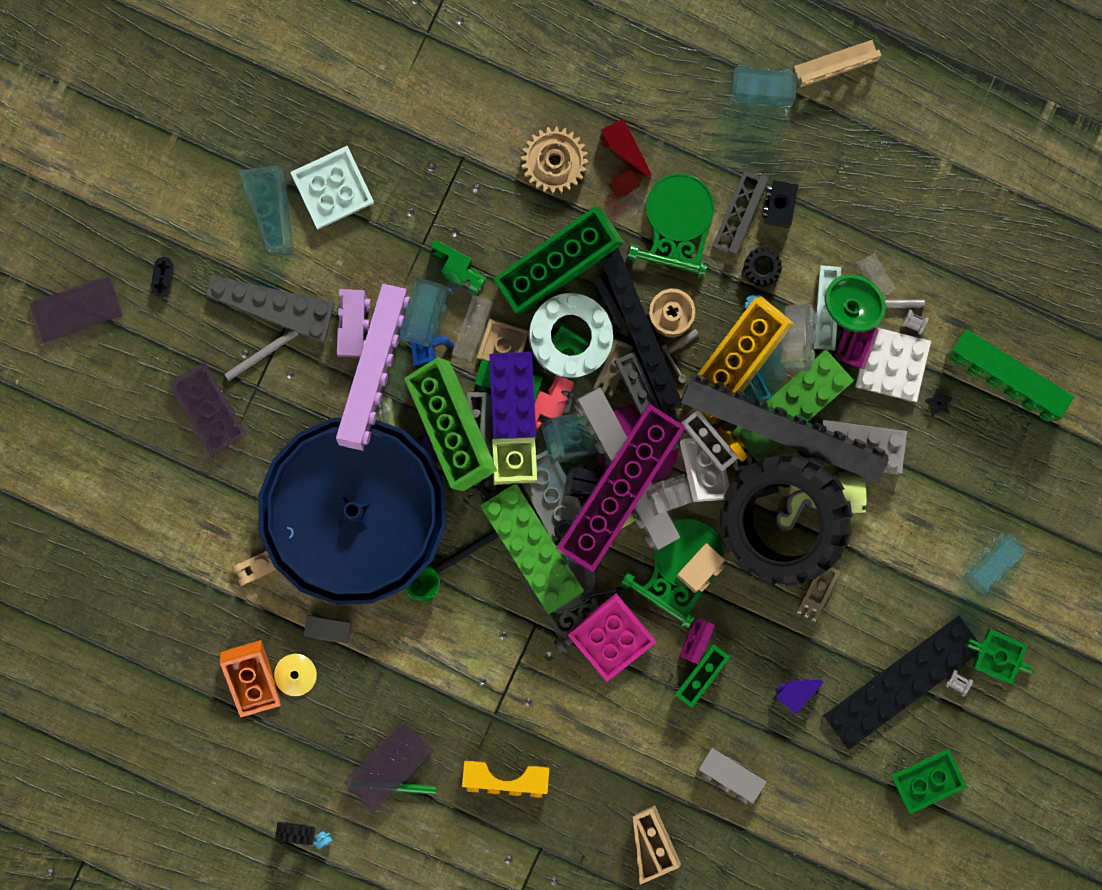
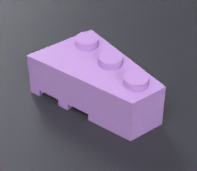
(352, 322)

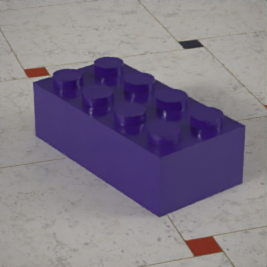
(512, 395)

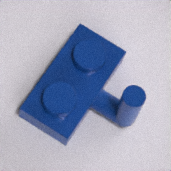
(424, 355)

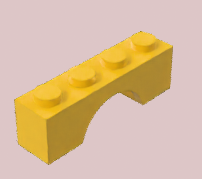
(533, 780)

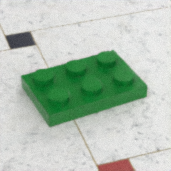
(928, 781)

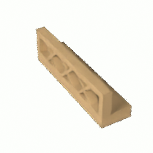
(836, 63)

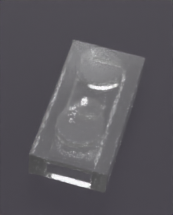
(873, 270)

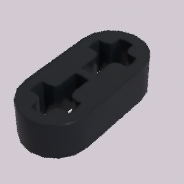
(157, 276)

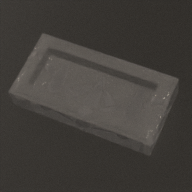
(625, 207)

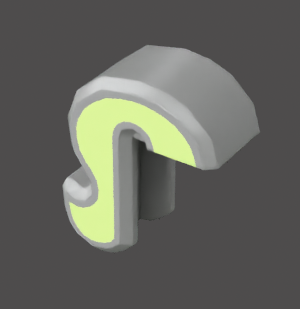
(794, 506)

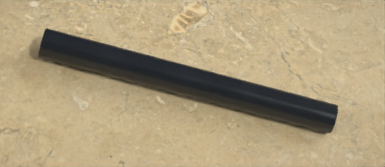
(467, 551)

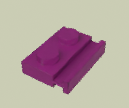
(696, 640)

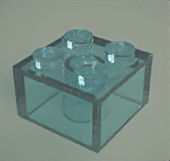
(568, 439)

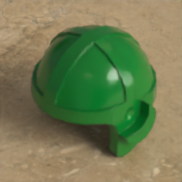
(424, 586)

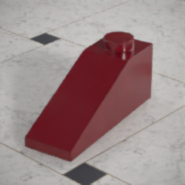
(623, 146)

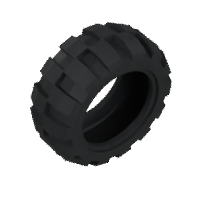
(750, 550)

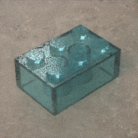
(763, 86)

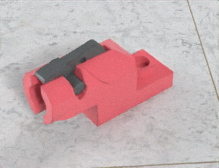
(556, 401)

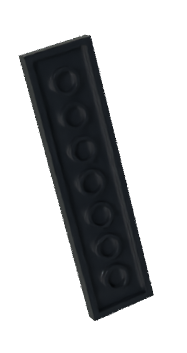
(901, 683)

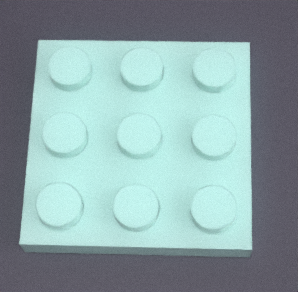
(332, 187)

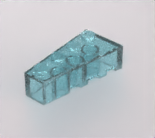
(270, 206)

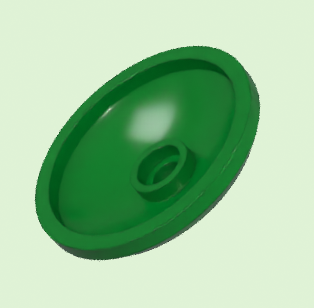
(858, 295)

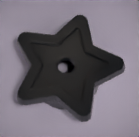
(935, 408)

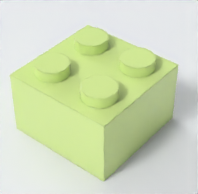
(514, 461)

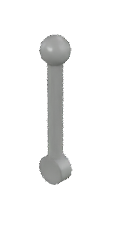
(681, 378)

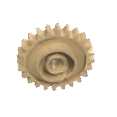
(550, 145)

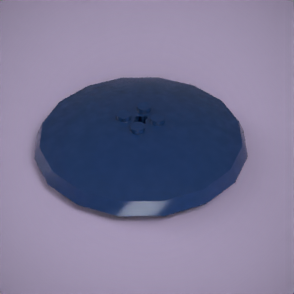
(356, 556)

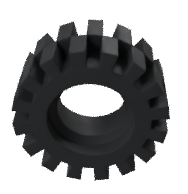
(772, 258)
(295, 833)

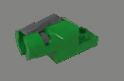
(457, 270)

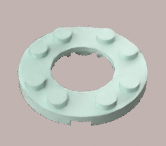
(549, 356)

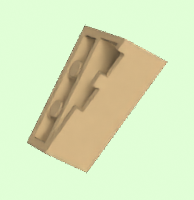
(654, 848)

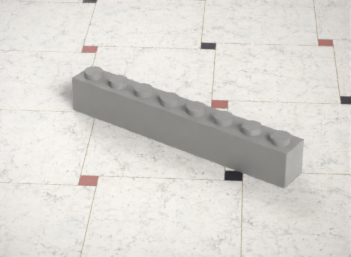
(609, 437)

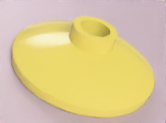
(306, 672)

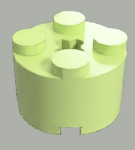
(854, 490)

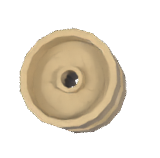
(675, 301)

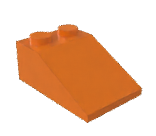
(250, 678)

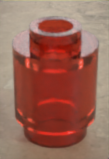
(625, 183)

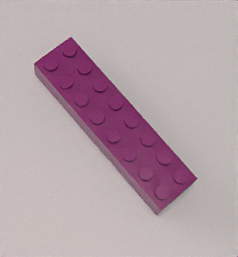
(620, 488)

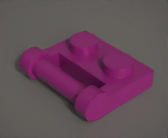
(858, 350)

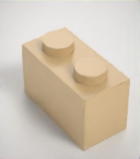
(700, 568)

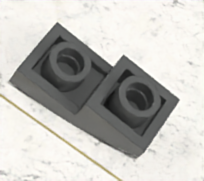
(327, 629)

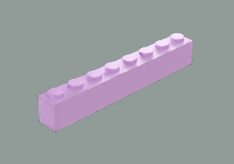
(373, 367)

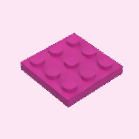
(611, 637)

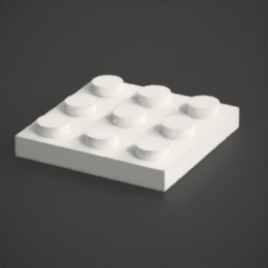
(895, 366)

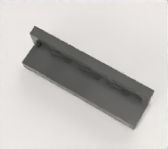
(749, 211)

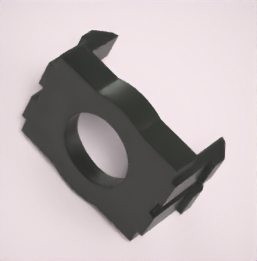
(487, 495)

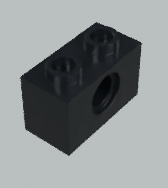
(786, 192)

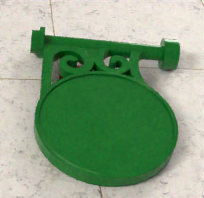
(678, 211)
(669, 562)

